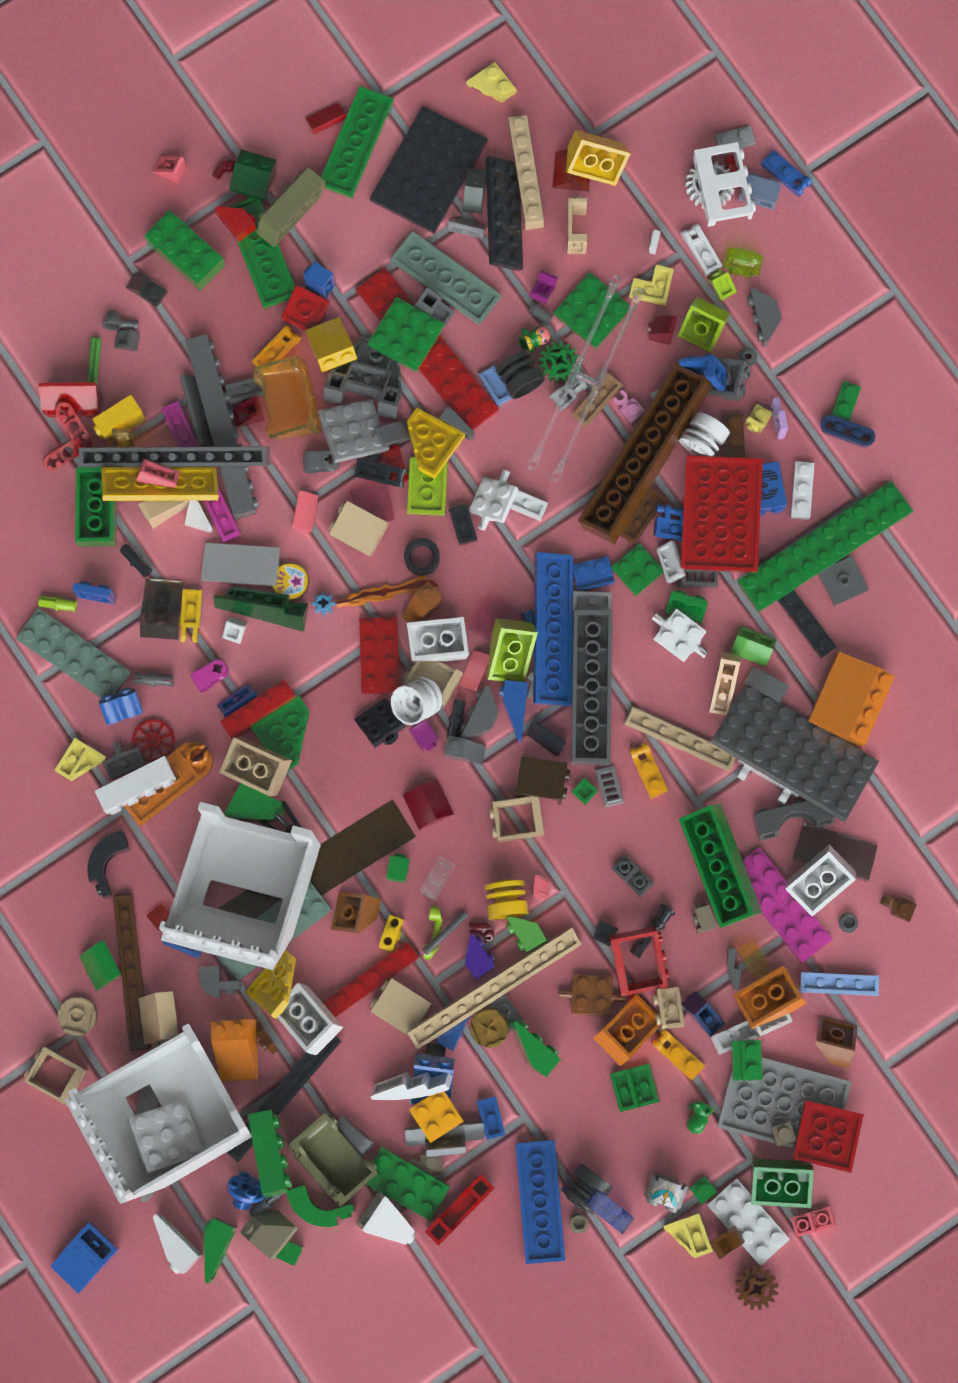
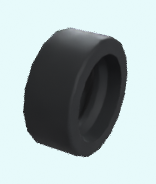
(417, 543)

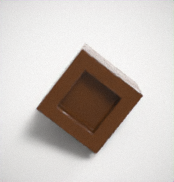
(726, 1242)

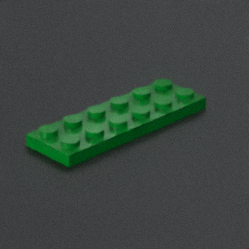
(356, 142)
(264, 261)

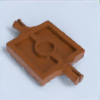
(591, 995)

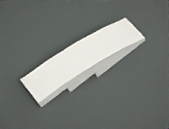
(744, 1032)
(407, 1088)

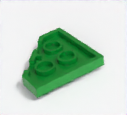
(284, 730)

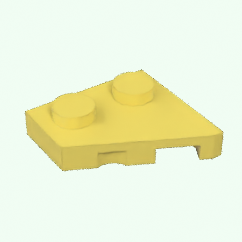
(691, 1235)

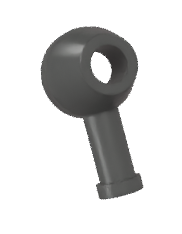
(113, 321)

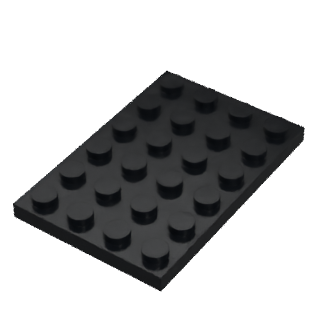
(428, 170)

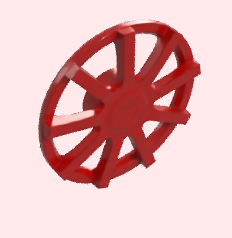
(154, 739)

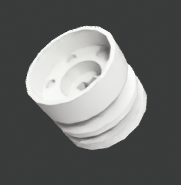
(704, 435)
(416, 700)

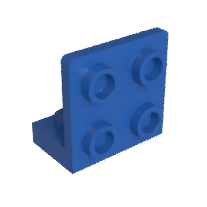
(707, 365)

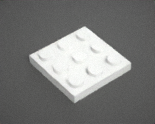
(165, 1136)

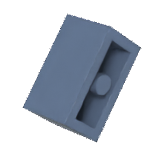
(763, 191)

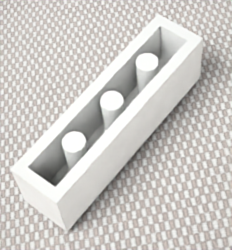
(136, 785)

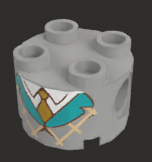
(665, 1191)

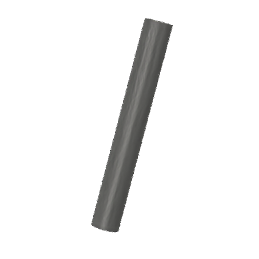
(444, 933)

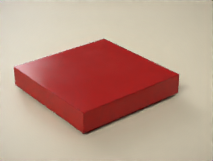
(304, 308)

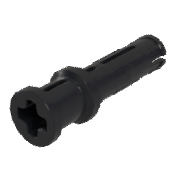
(659, 922)

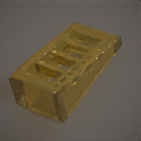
(123, 437)

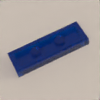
(610, 1211)

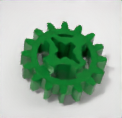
(553, 357)

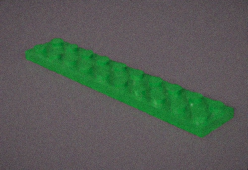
(825, 546)

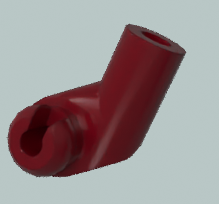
(223, 167)
(484, 929)

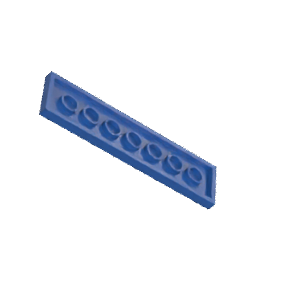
(555, 629)

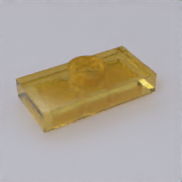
(754, 960)

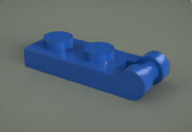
(785, 173)

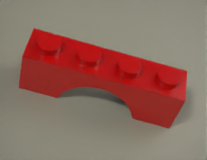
(252, 712)
(459, 1210)

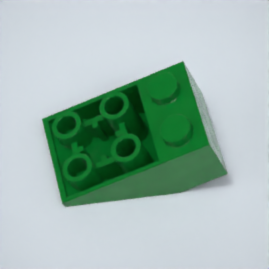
(536, 1054)

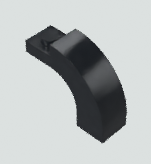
(100, 857)

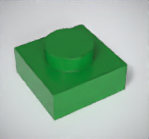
(584, 791)
(702, 1190)

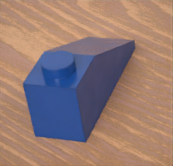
(514, 701)

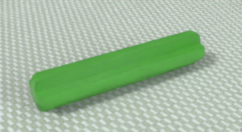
(93, 362)

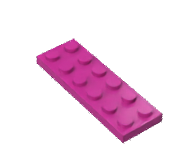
(783, 912)

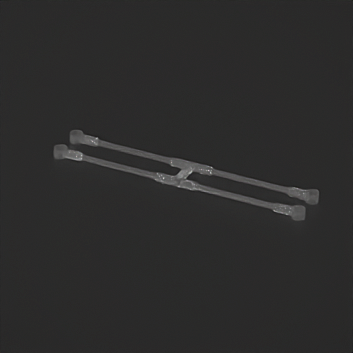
(575, 373)

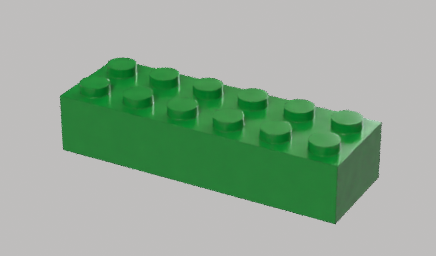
(720, 865)

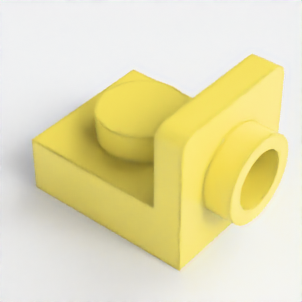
(758, 419)

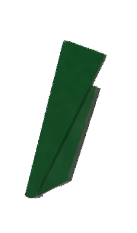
(264, 606)

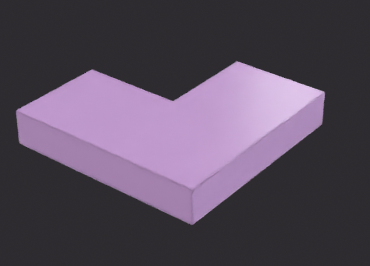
(779, 418)

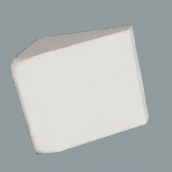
(234, 630)

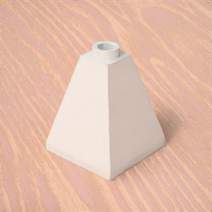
(385, 1221)

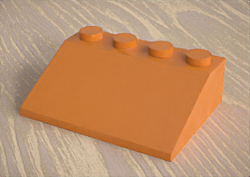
(851, 699)

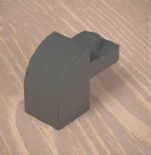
(431, 304)
(211, 982)

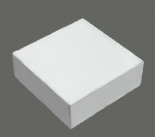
(654, 242)

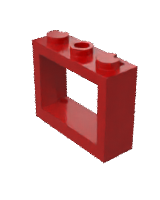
(660, 957)

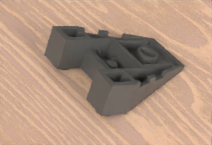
(369, 376)

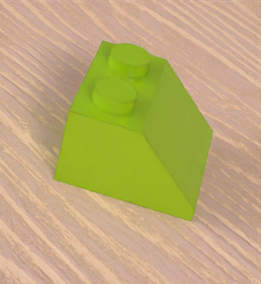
(703, 324)

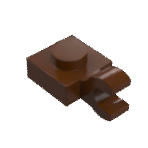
(901, 907)
(265, 1042)

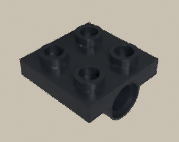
(380, 724)

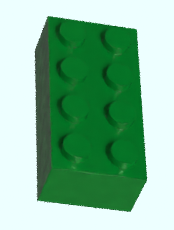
(184, 250)
(93, 517)
(268, 1153)

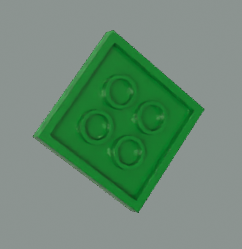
(582, 308)
(406, 334)

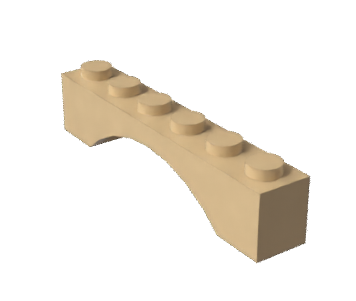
(526, 172)

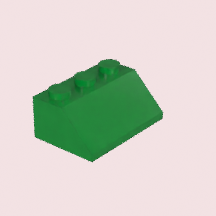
(781, 1183)

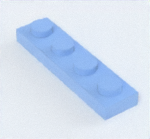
(839, 984)

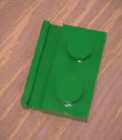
(746, 1060)

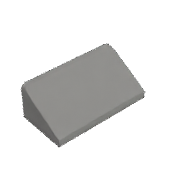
(466, 228)

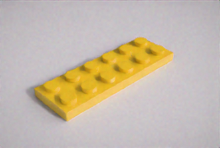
(192, 484)

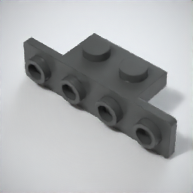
(450, 1143)

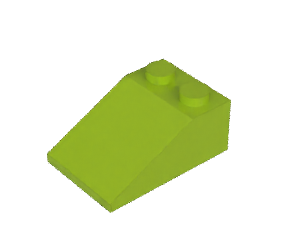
(511, 650)

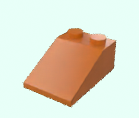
(770, 997)
(627, 1030)
(235, 1049)

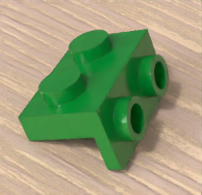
(690, 606)

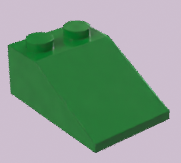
(216, 1243)

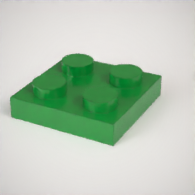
(637, 570)

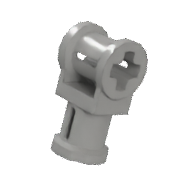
(571, 395)

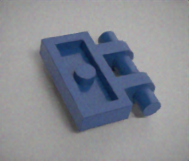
(666, 527)

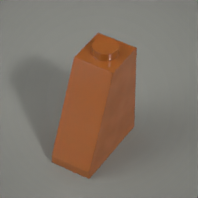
(422, 604)

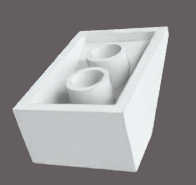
(438, 640)
(177, 1248)

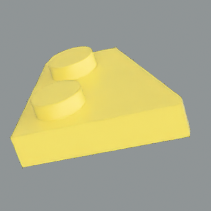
(493, 83)
(78, 760)

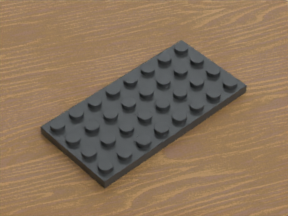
(795, 752)

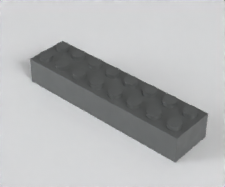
(591, 687)

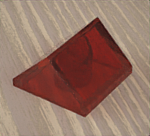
(565, 180)

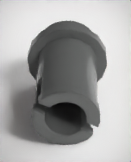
(539, 312)

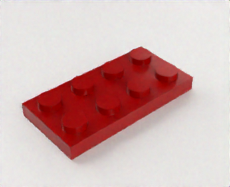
(379, 655)

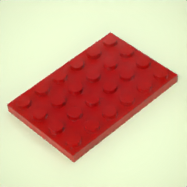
(721, 514)

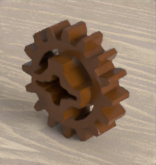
(748, 1293)

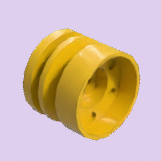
(506, 899)

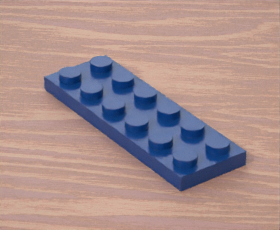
(540, 1202)

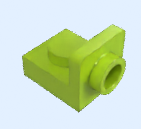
(722, 284)

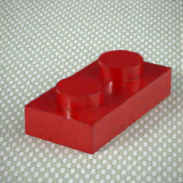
(394, 458)

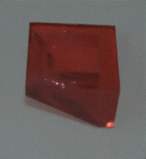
(157, 915)

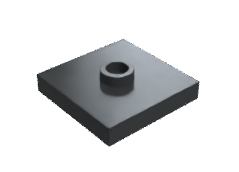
(843, 581)

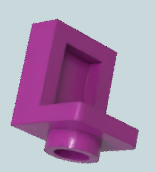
(544, 287)

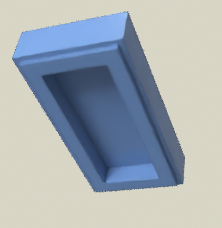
(494, 386)

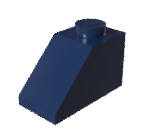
(702, 1013)

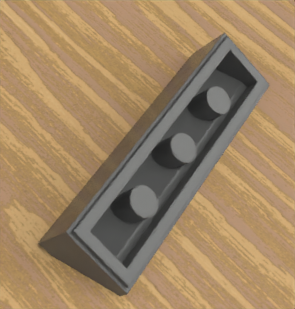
(196, 410)

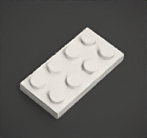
(755, 1226)

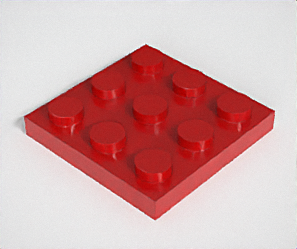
(828, 1136)

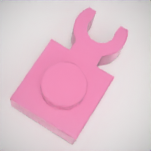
(631, 409)

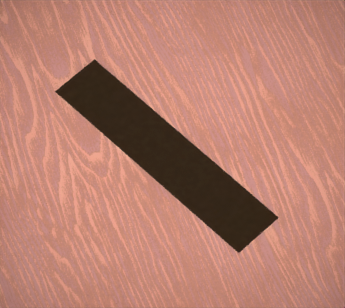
(340, 857)

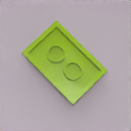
(425, 493)

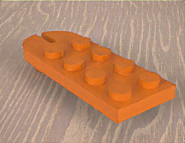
(187, 773)

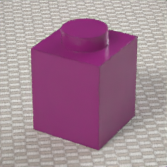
(424, 736)

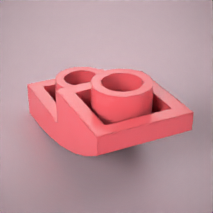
(813, 1221)

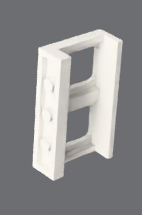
(711, 184)

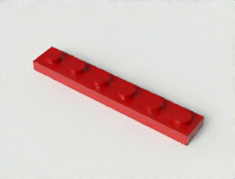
(371, 980)

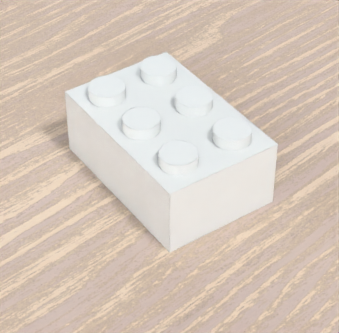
(820, 880)
(309, 1020)

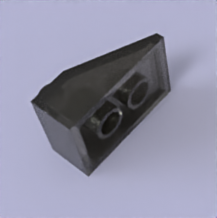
(161, 609)

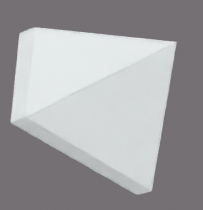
(196, 517)

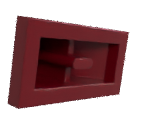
(248, 412)

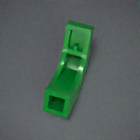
(307, 1211)

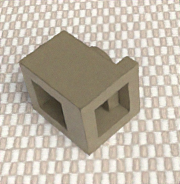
(703, 918)

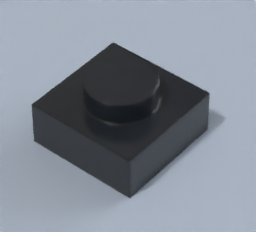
(603, 931)

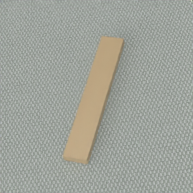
(679, 738)

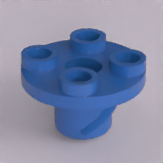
(244, 1190)

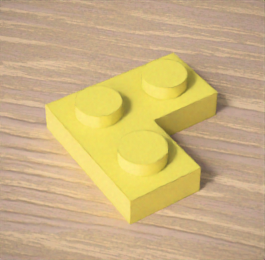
(658, 289)

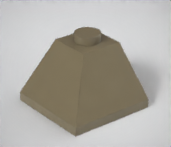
(269, 1232)

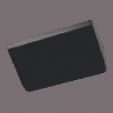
(546, 738)

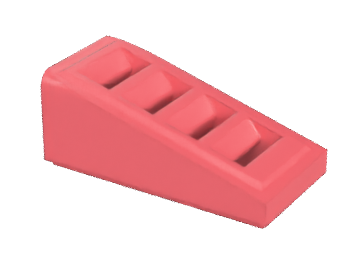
(150, 473)
(540, 887)

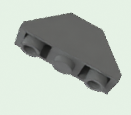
(765, 315)
(481, 717)

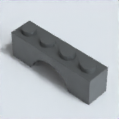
(770, 821)

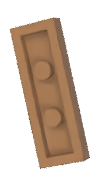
(606, 392)

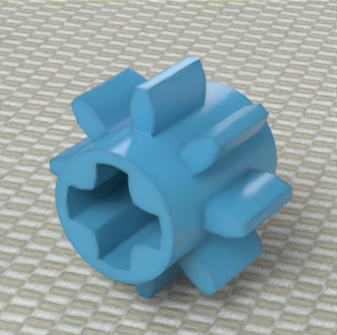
(327, 607)

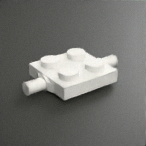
(493, 500)
(680, 635)

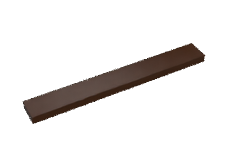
(130, 968)

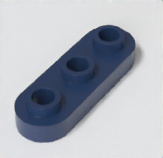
(856, 431)

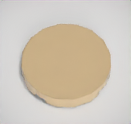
(77, 1016)

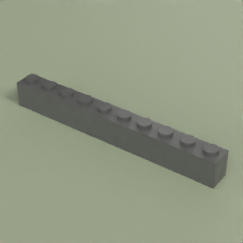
(220, 423)
(175, 456)

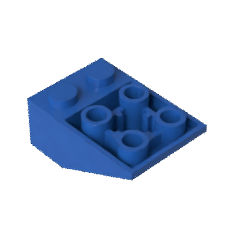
(84, 1257)

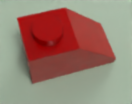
(236, 221)

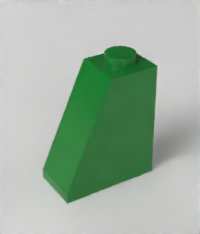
(253, 806)

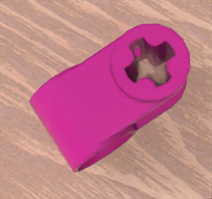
(207, 676)

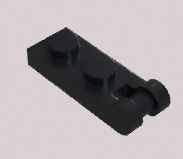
(379, 472)

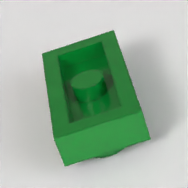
(846, 400)

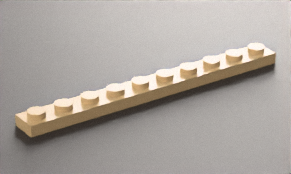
(493, 988)

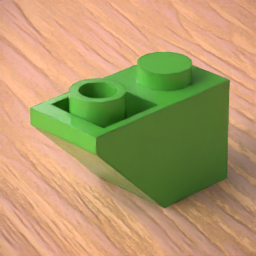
(527, 932)

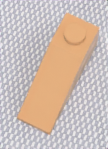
(725, 683)

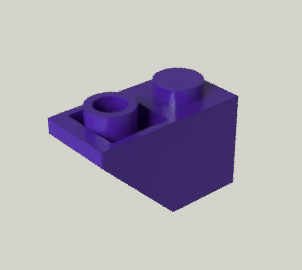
(476, 958)

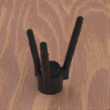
(289, 827)

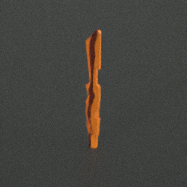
(384, 592)

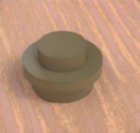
(578, 1223)

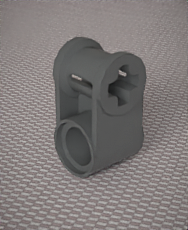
(318, 462)

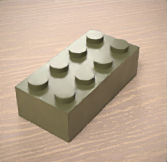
(290, 207)

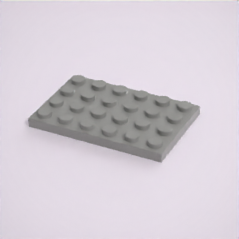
(778, 1098)

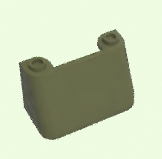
(331, 1160)

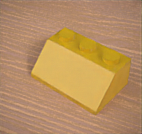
(596, 157)

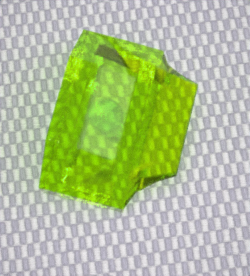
(743, 262)

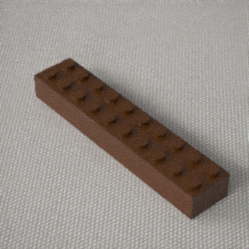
(644, 454)

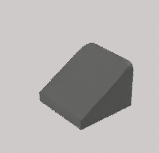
(127, 340)

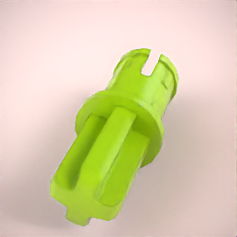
(57, 603)

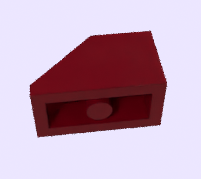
(662, 329)

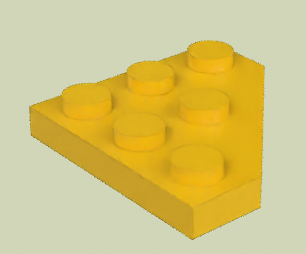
(432, 441)
(273, 987)

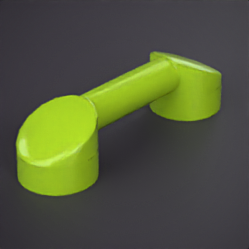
(435, 915)

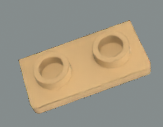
(669, 1008)

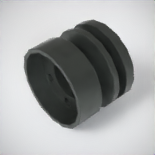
(520, 374)
(585, 1188)

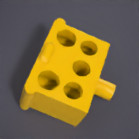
(391, 933)

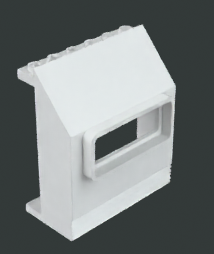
(248, 859)
(175, 1073)

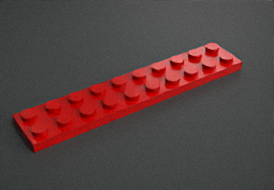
(441, 365)

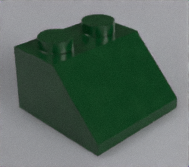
(253, 175)

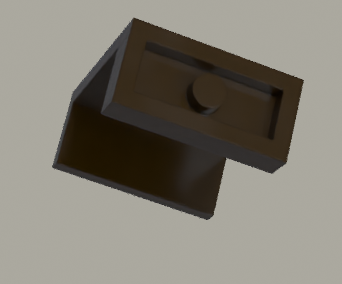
(542, 779)

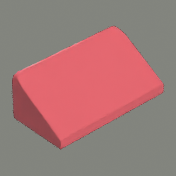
(305, 511)
(475, 671)

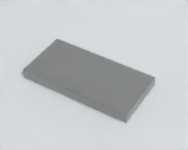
(240, 564)

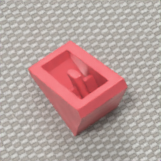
(170, 168)

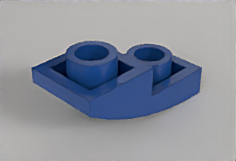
(451, 1037)

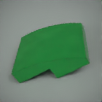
(100, 965)
(635, 1087)

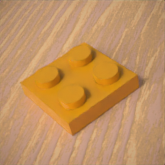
(436, 1115)

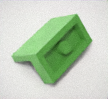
(753, 646)

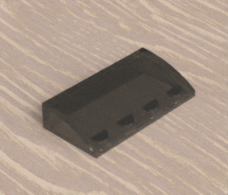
(855, 852)

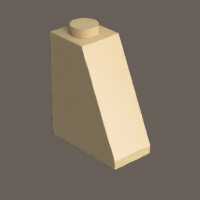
(161, 510)

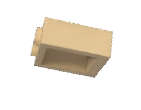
(494, 814)
(40, 1058)

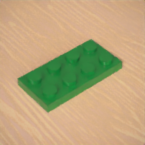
(408, 1184)

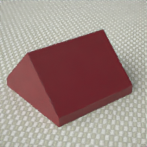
(428, 804)

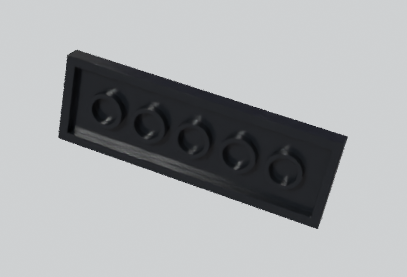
(503, 214)

